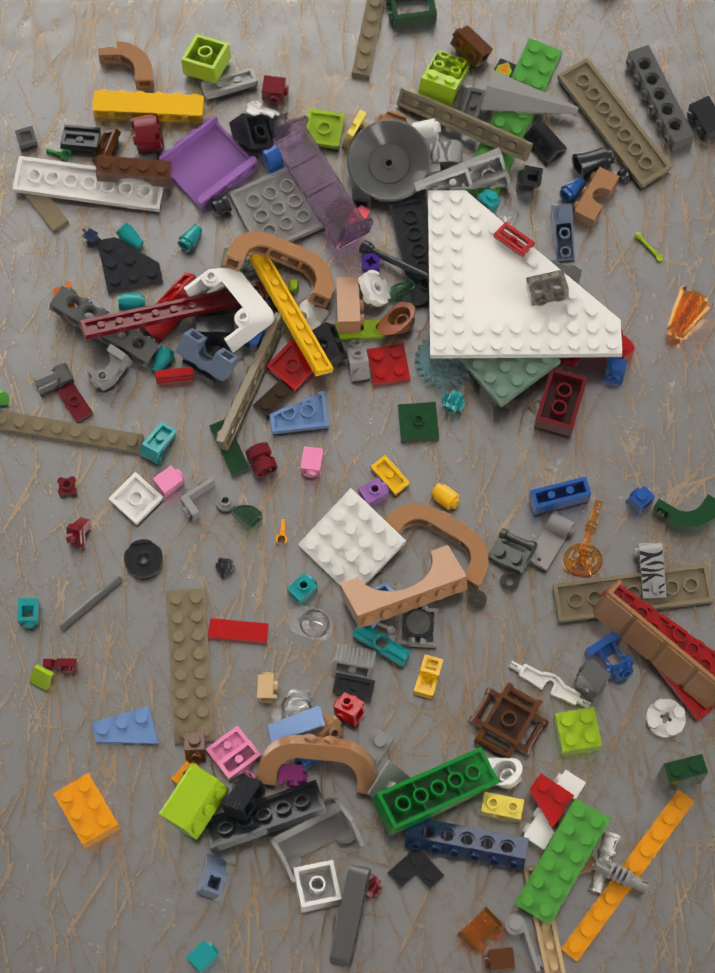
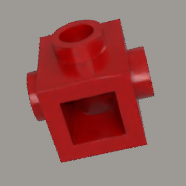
(349, 709)

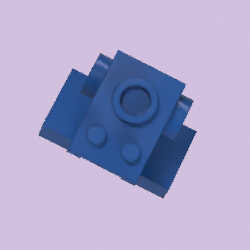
(605, 648)

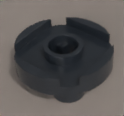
(140, 569)

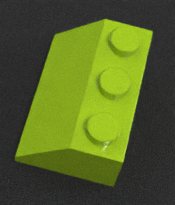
(194, 801)

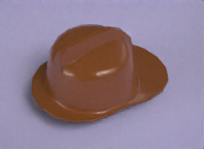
(398, 320)

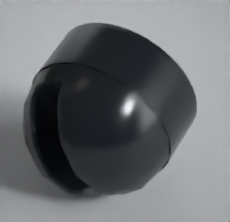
(627, 176)

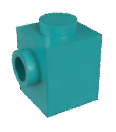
(302, 589)

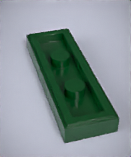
(234, 456)

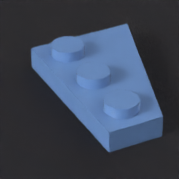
(303, 416)
(128, 727)

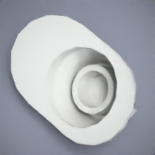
(507, 771)

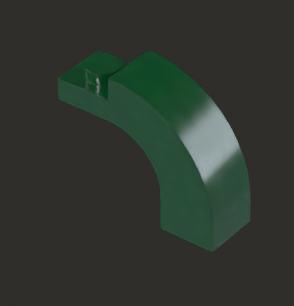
(687, 520)

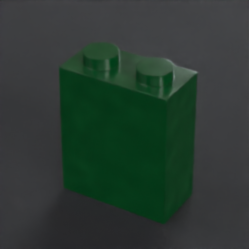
(682, 773)

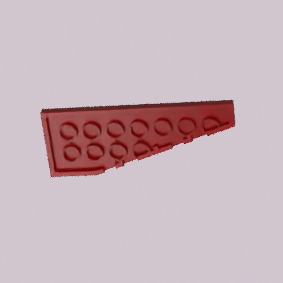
(681, 637)

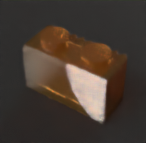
(480, 930)

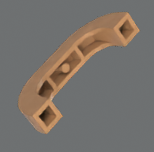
(285, 253)
(450, 529)
(318, 748)

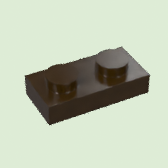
(273, 399)

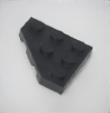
(126, 266)

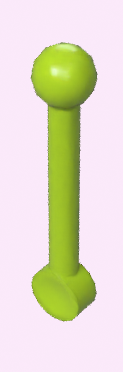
(659, 258)

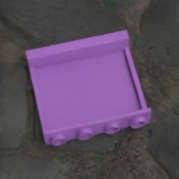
(208, 163)

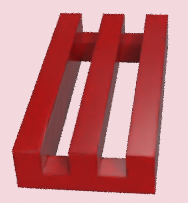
(510, 240)
(174, 375)

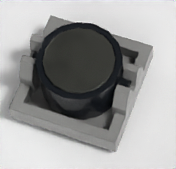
(418, 627)

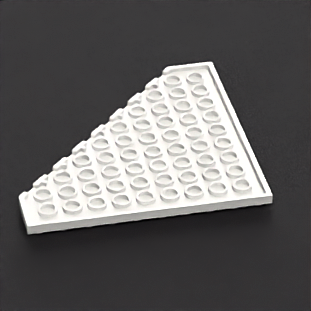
(482, 296)

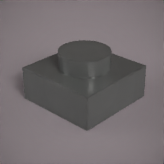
(26, 137)

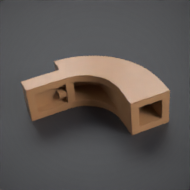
(134, 58)

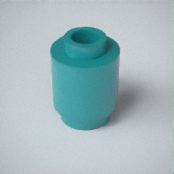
(131, 301)

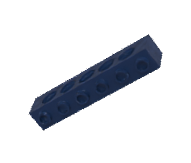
(476, 838)

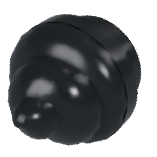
(224, 566)

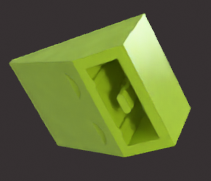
(444, 77)

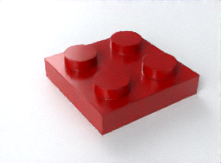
(388, 364)
(290, 366)

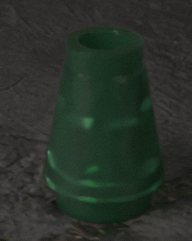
(401, 290)

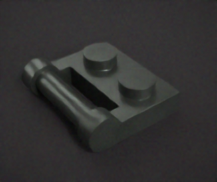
(510, 557)

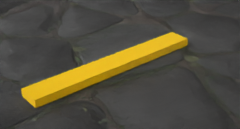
(291, 315)

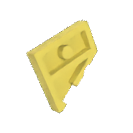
(358, 123)

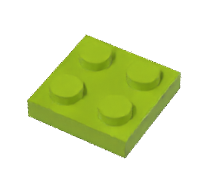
(326, 127)

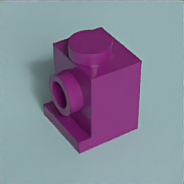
(292, 775)

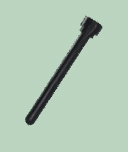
(368, 247)

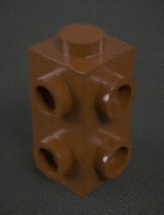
(471, 45)

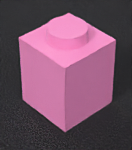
(311, 462)
(169, 481)

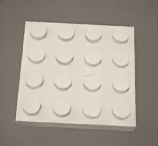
(352, 540)

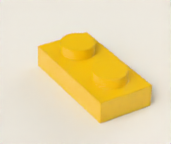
(390, 475)

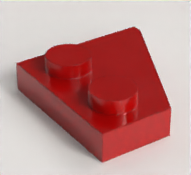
(551, 798)

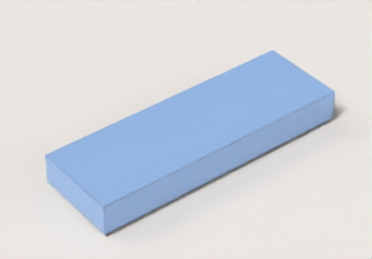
(297, 724)

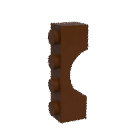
(114, 168)

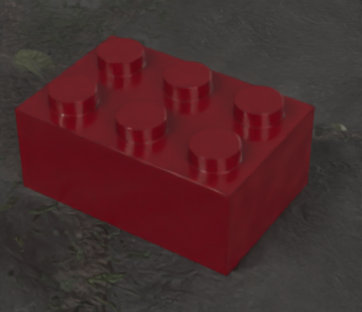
(560, 402)

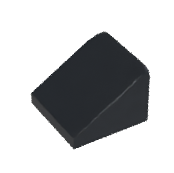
(360, 198)

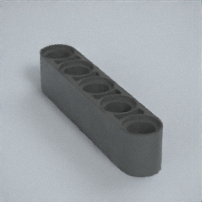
(350, 915)

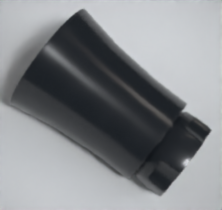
(590, 161)

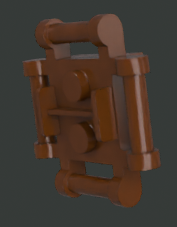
(508, 721)

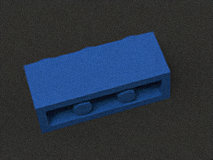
(559, 495)

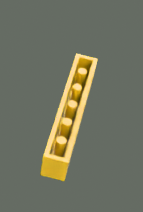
(169, 107)

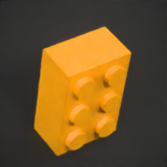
(86, 811)

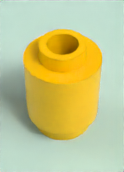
(445, 496)

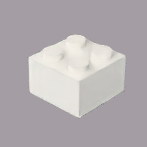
(317, 886)

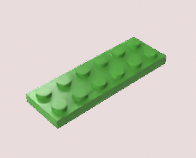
(562, 861)

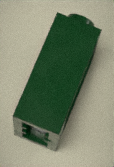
(414, 18)

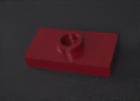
(74, 402)

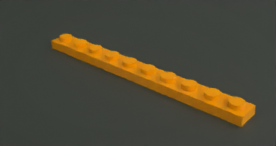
(637, 862)

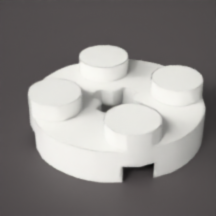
(374, 288)
(676, 714)

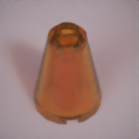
(687, 312)

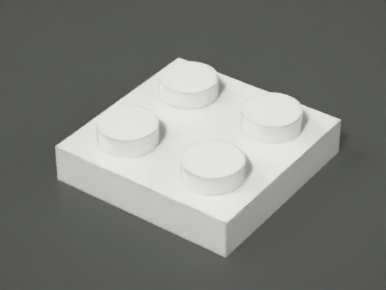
(135, 498)

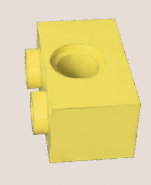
(501, 807)

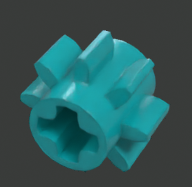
(453, 402)

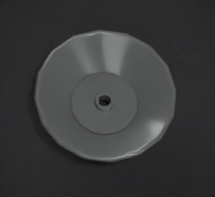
(388, 142)

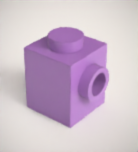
(374, 492)

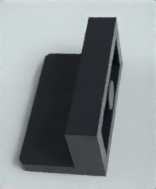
(544, 141)

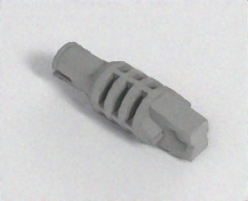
(620, 875)

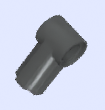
(57, 377)

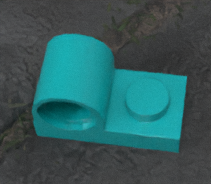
(156, 443)

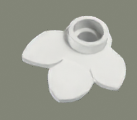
(255, 108)
(312, 314)

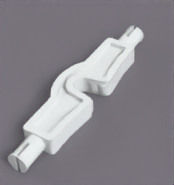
(540, 679)

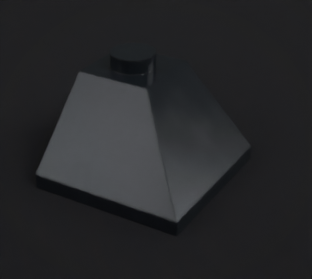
(253, 131)

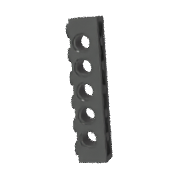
(645, 58)
(140, 355)

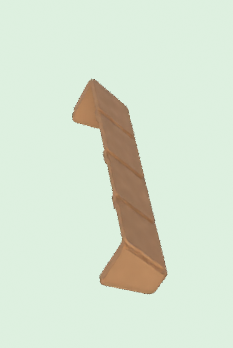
(656, 646)

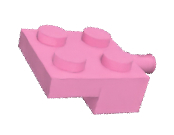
(234, 754)

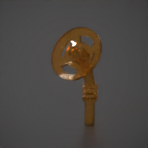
(583, 548)

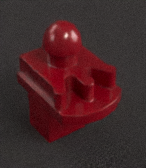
(77, 531)

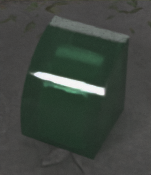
(247, 516)

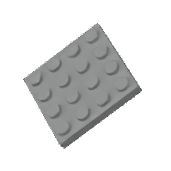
(275, 207)

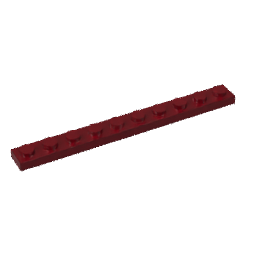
(162, 312)

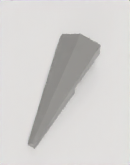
(511, 95)
(475, 173)

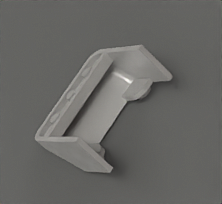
(309, 835)

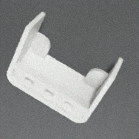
(254, 315)

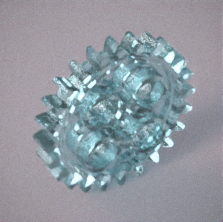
(446, 375)

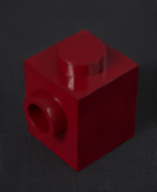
(274, 89)

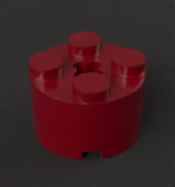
(147, 133)

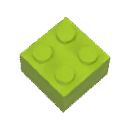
(206, 58)
(577, 731)

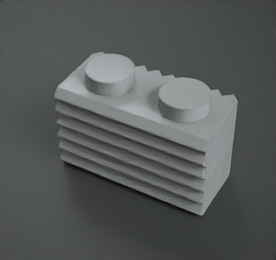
(354, 661)

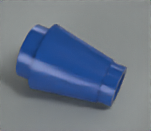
(572, 189)

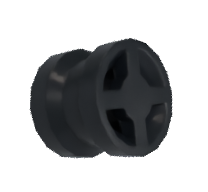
(221, 206)

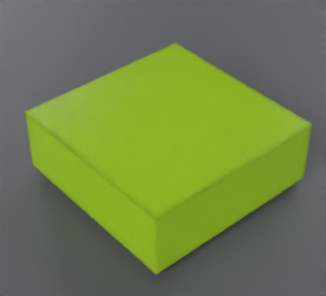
(41, 677)

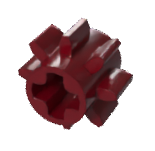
(374, 886)

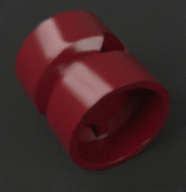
(260, 458)

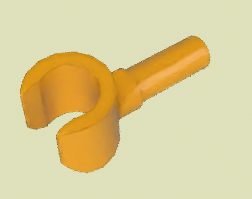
(282, 531)

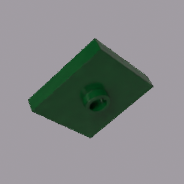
(418, 422)

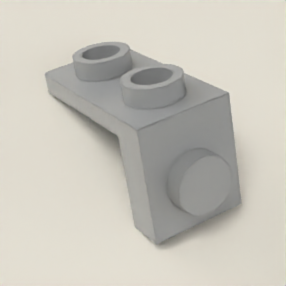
(357, 359)
(189, 507)

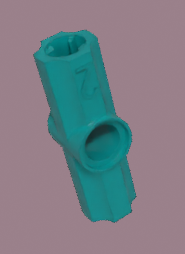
(391, 651)

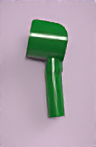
(60, 154)

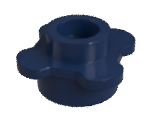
(90, 235)

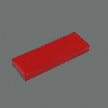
(238, 631)

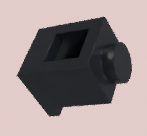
(529, 177)

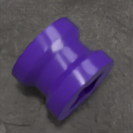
(372, 258)

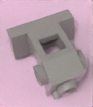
(108, 377)

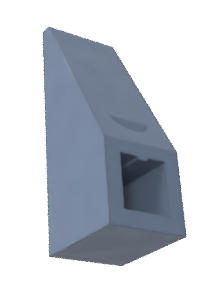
(563, 231)

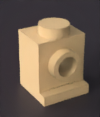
(266, 688)

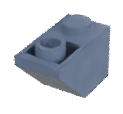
(212, 877)

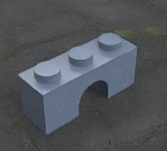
(193, 349)

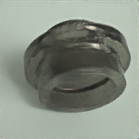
(512, 576)
(477, 605)

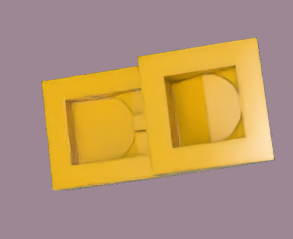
(428, 676)

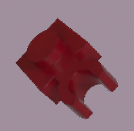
(65, 665)

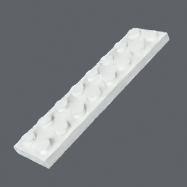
(80, 183)

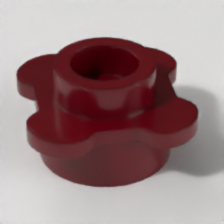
(70, 490)

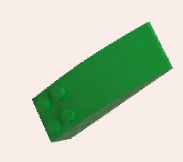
(434, 791)

